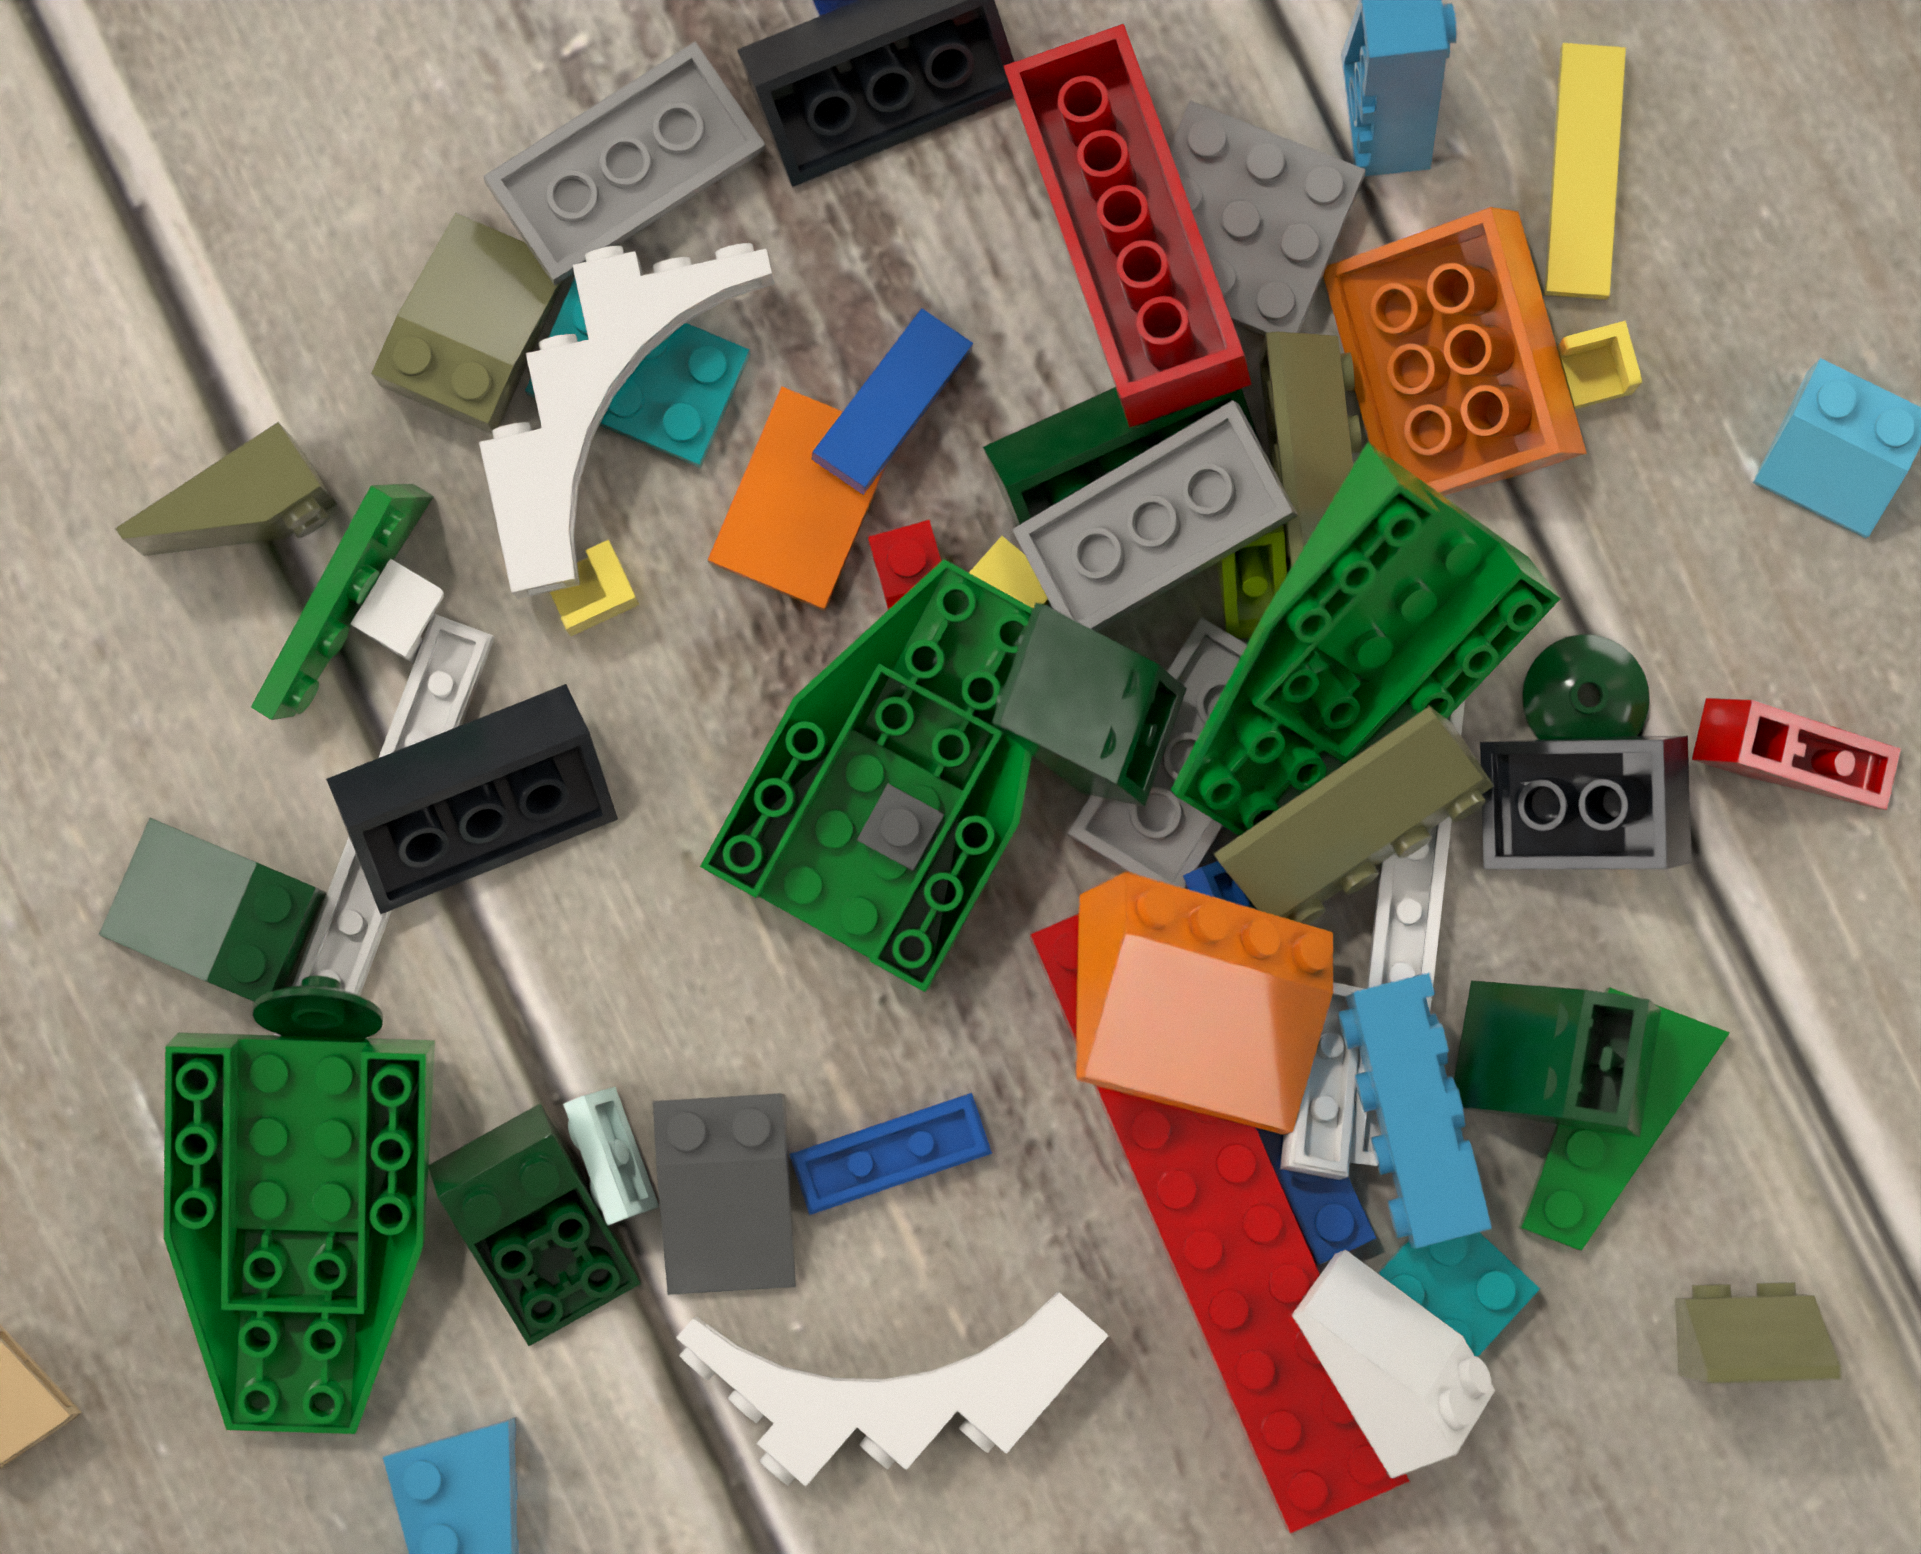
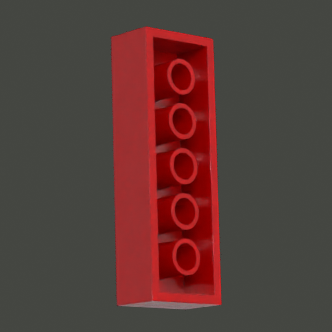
(1127, 226)

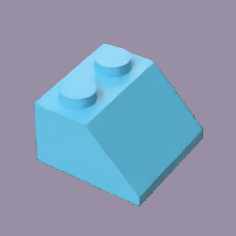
(1842, 448)

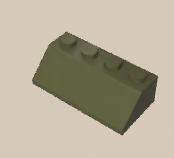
(1307, 425)
(1357, 819)

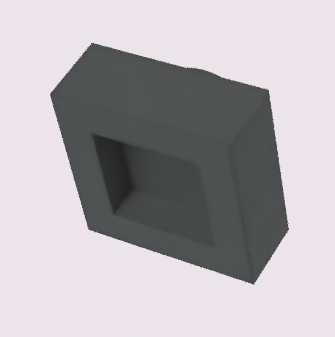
(900, 827)

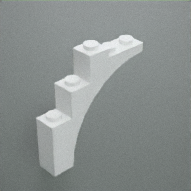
(626, 316)
(814, 1414)

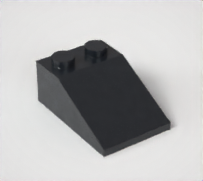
(1587, 803)

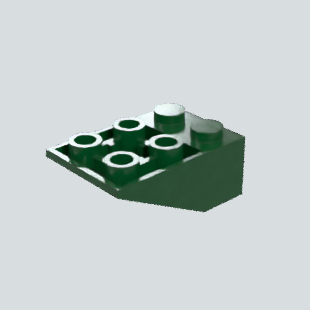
(1088, 707)
(1557, 1055)
(533, 1224)

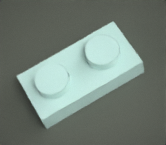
(610, 1155)

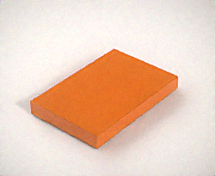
(790, 515)

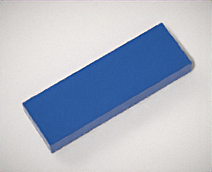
(892, 401)
(890, 1153)

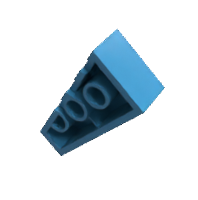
(1396, 81)
(1416, 1112)
(458, 1492)

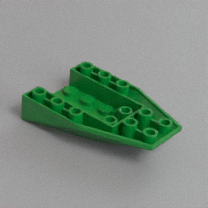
(1376, 621)
(902, 710)
(295, 1214)

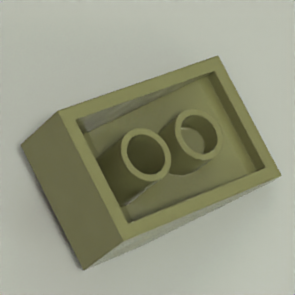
(468, 325)
(244, 498)
(1753, 1336)

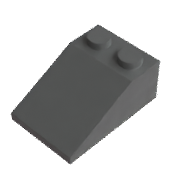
(725, 1193)

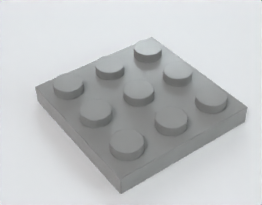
(1263, 214)

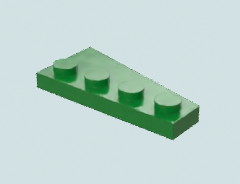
(367, 546)
(1591, 1167)

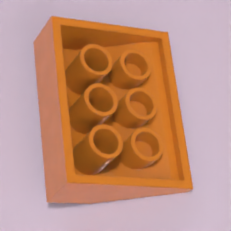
(1456, 353)
(1199, 1001)

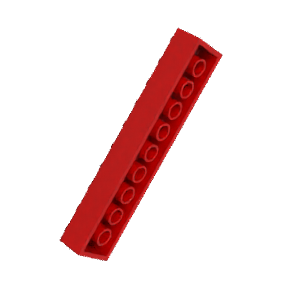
(1242, 1278)

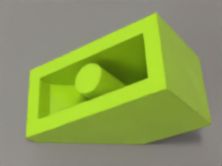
(1251, 581)

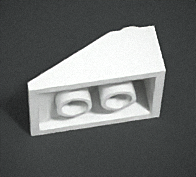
(1394, 1365)

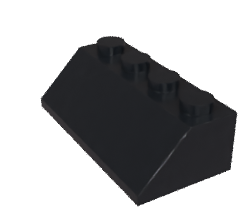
(875, 78)
(473, 798)

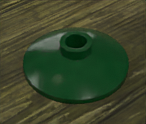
(1558, 672)
(317, 1010)

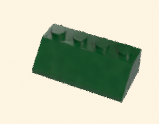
(1080, 446)

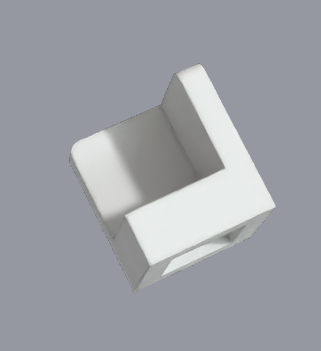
(398, 610)

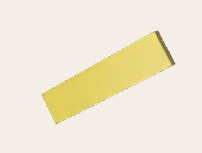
(1585, 171)

